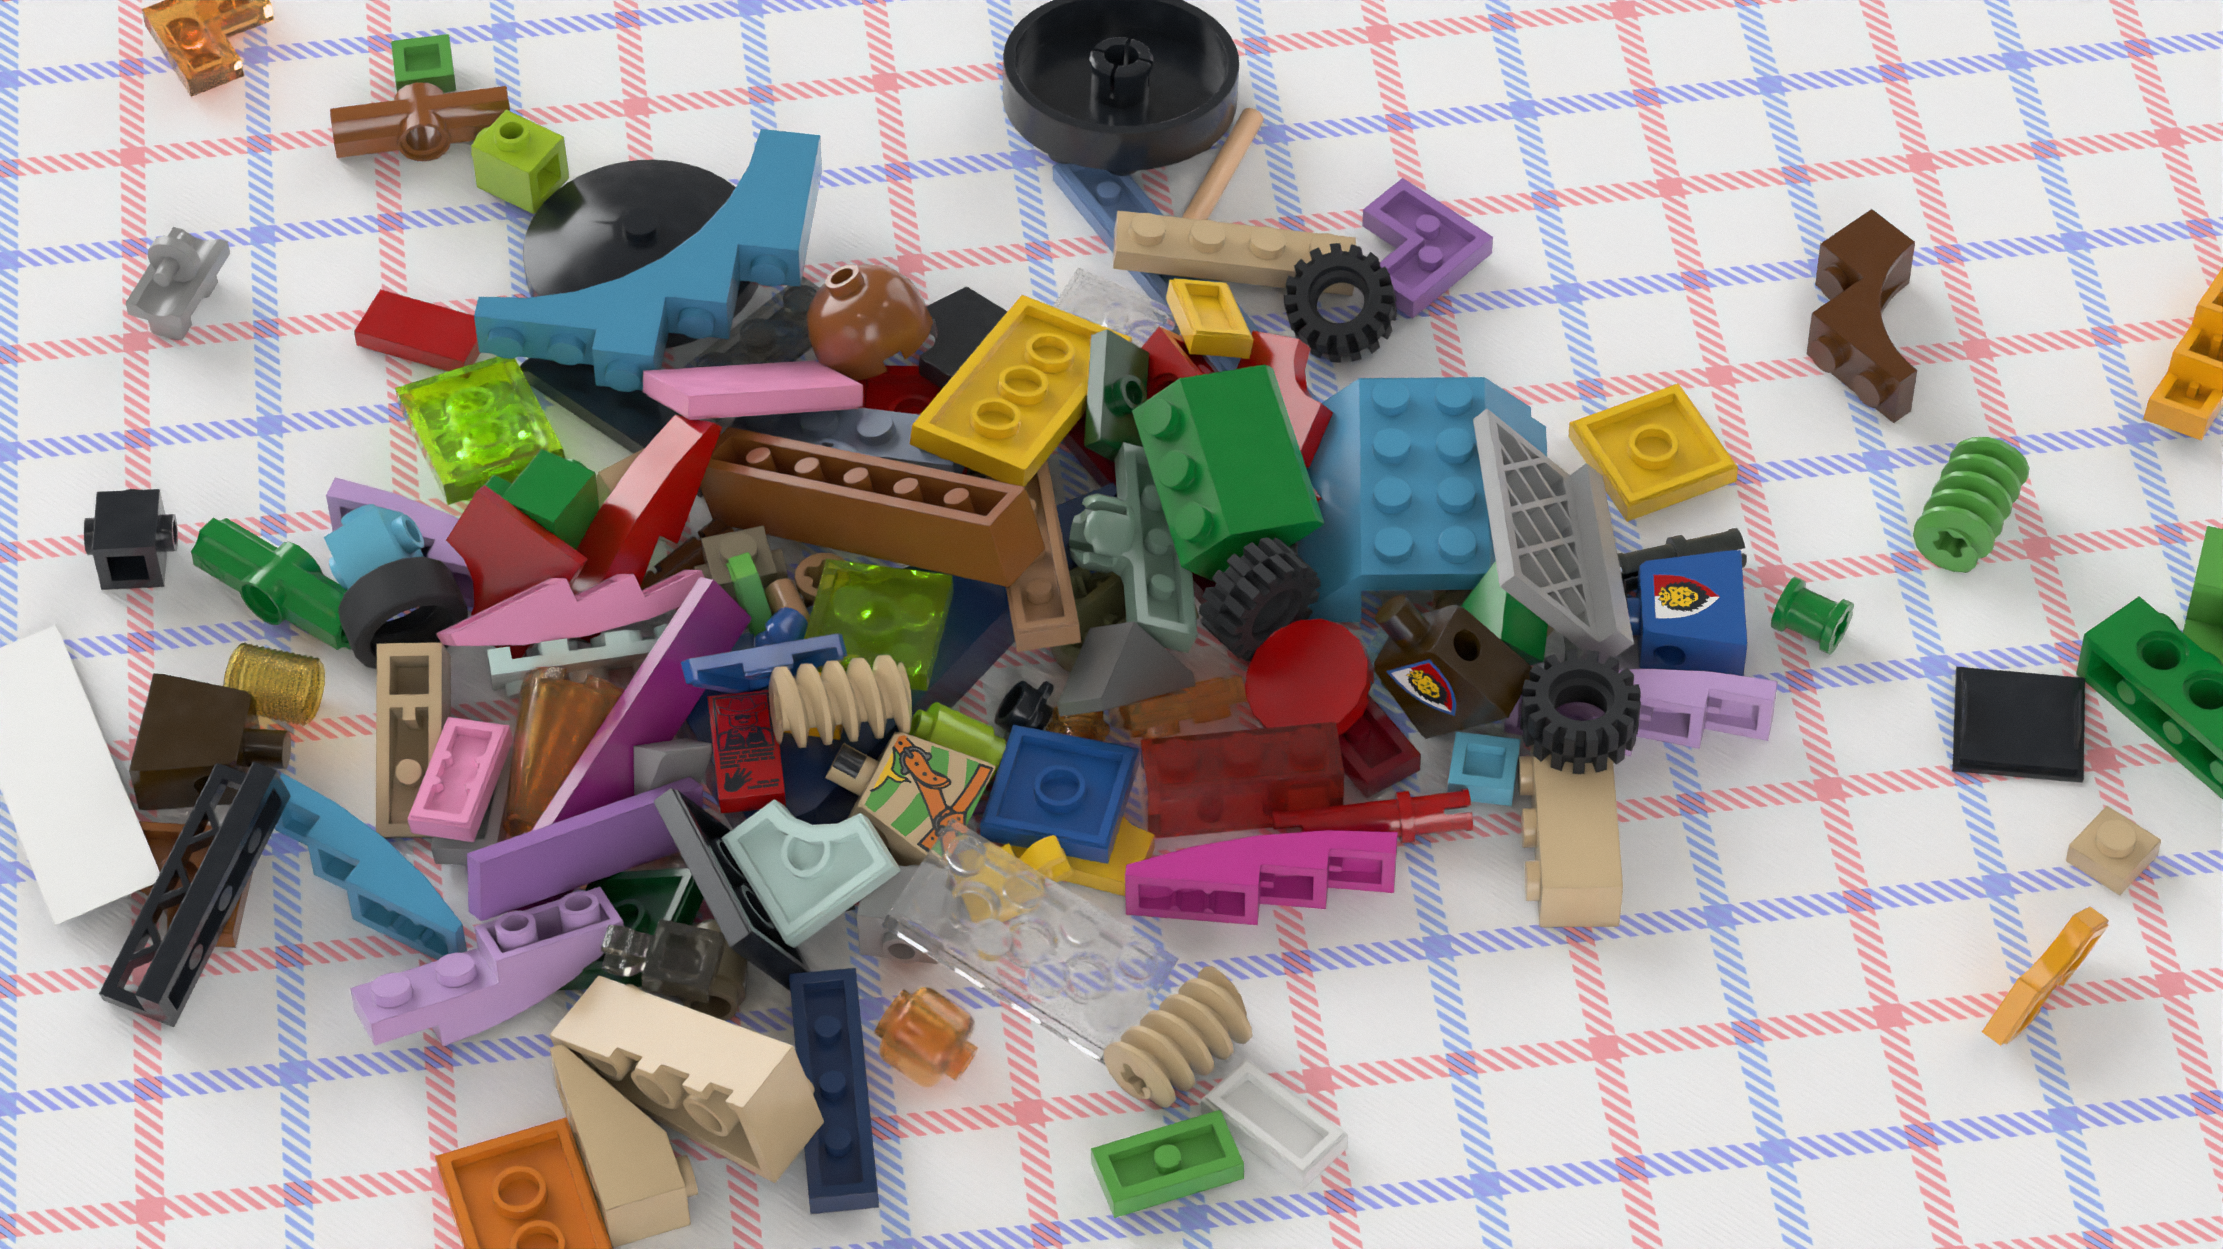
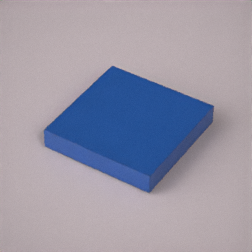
(1060, 789)

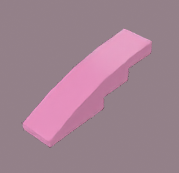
(555, 613)

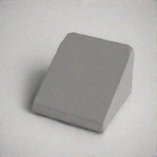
(668, 762)

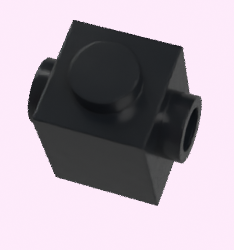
(130, 538)

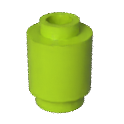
(959, 733)

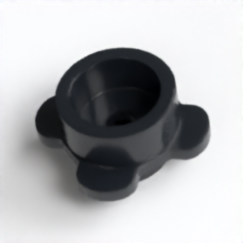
(1025, 707)

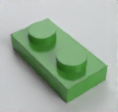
(1167, 1163)

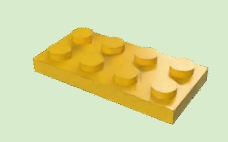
(1013, 394)

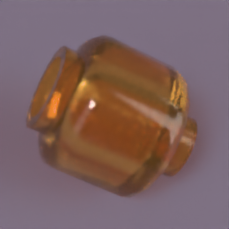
(926, 1036)

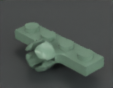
(1135, 542)

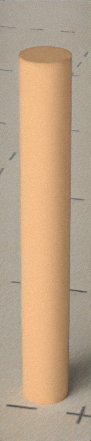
(1224, 165)

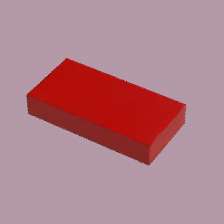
(418, 332)

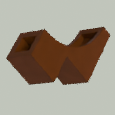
(1847, 337)

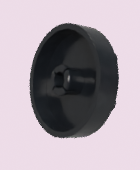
(1163, 59)

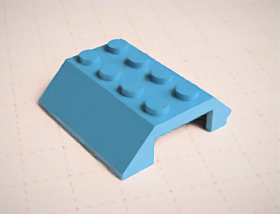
(1404, 488)

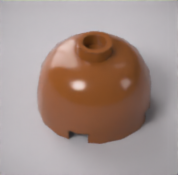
(866, 318)

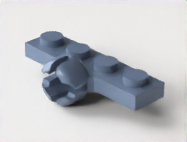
(854, 430)

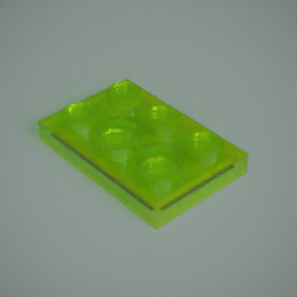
(476, 425)

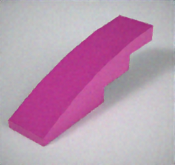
(1235, 876)

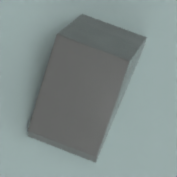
(1120, 668)

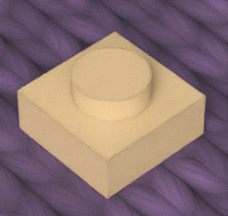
(2113, 850)

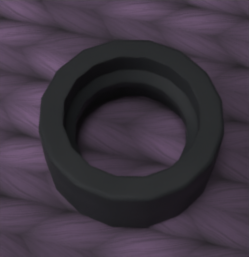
(396, 589)

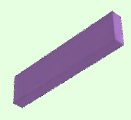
(571, 852)

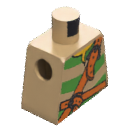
(911, 791)

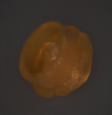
(1083, 725)

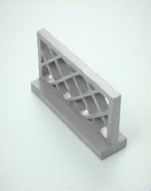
(1553, 540)

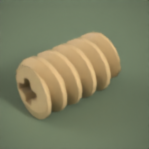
(840, 699)
(1180, 1039)

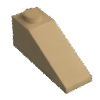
(410, 717)
(625, 1155)

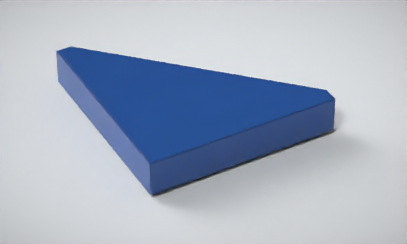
(751, 668)

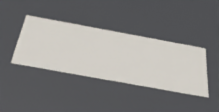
(65, 784)

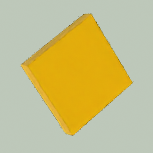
(1653, 452)

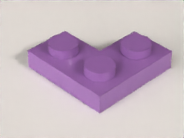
(1430, 242)

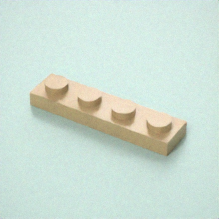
(1217, 249)

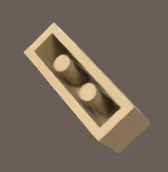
(1573, 843)

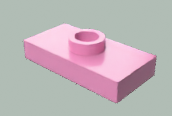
(460, 779)

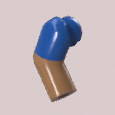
(789, 615)

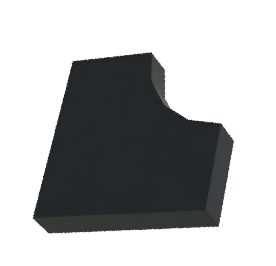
(958, 328)

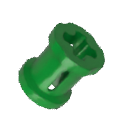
(1812, 615)

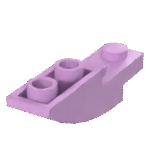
(514, 967)

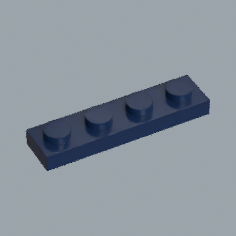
(833, 1059)

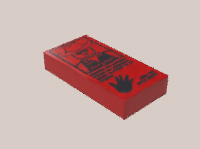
(745, 752)

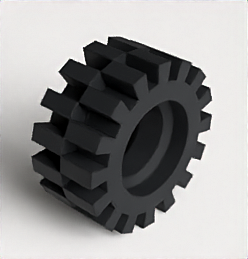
(1335, 268)
(1258, 596)
(1574, 739)

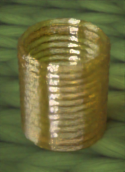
(281, 682)

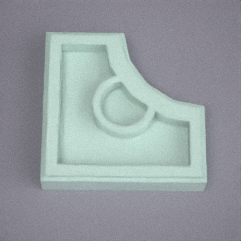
(808, 870)

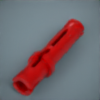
(1403, 815)

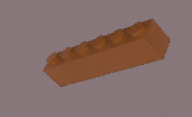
(872, 506)

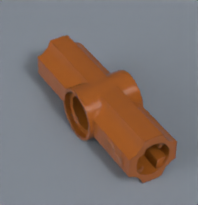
(417, 121)

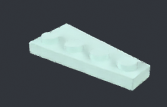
(606, 653)

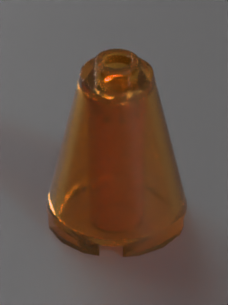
(550, 735)

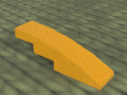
(2193, 385)

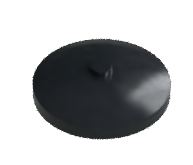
(619, 223)

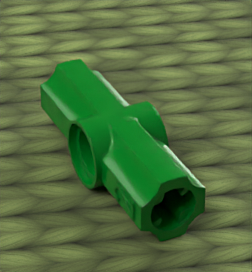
(272, 580)

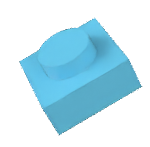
(1485, 767)

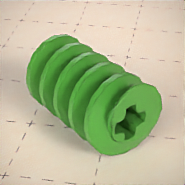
(1970, 503)

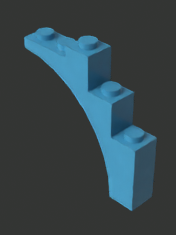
(690, 291)

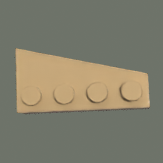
(696, 1074)

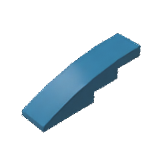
(378, 879)

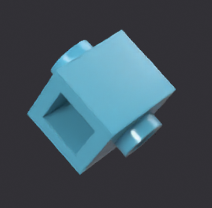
(371, 539)

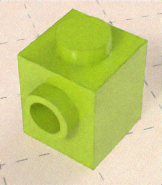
(519, 161)

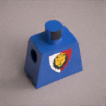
(1691, 613)

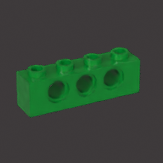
(2160, 685)

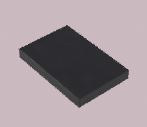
(726, 889)

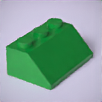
(1226, 466)

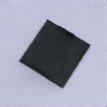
(2019, 724)

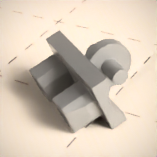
(176, 281)

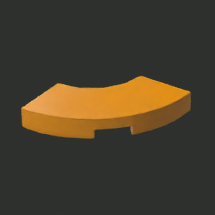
(2051, 969)

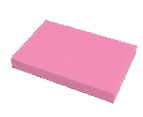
(752, 389)

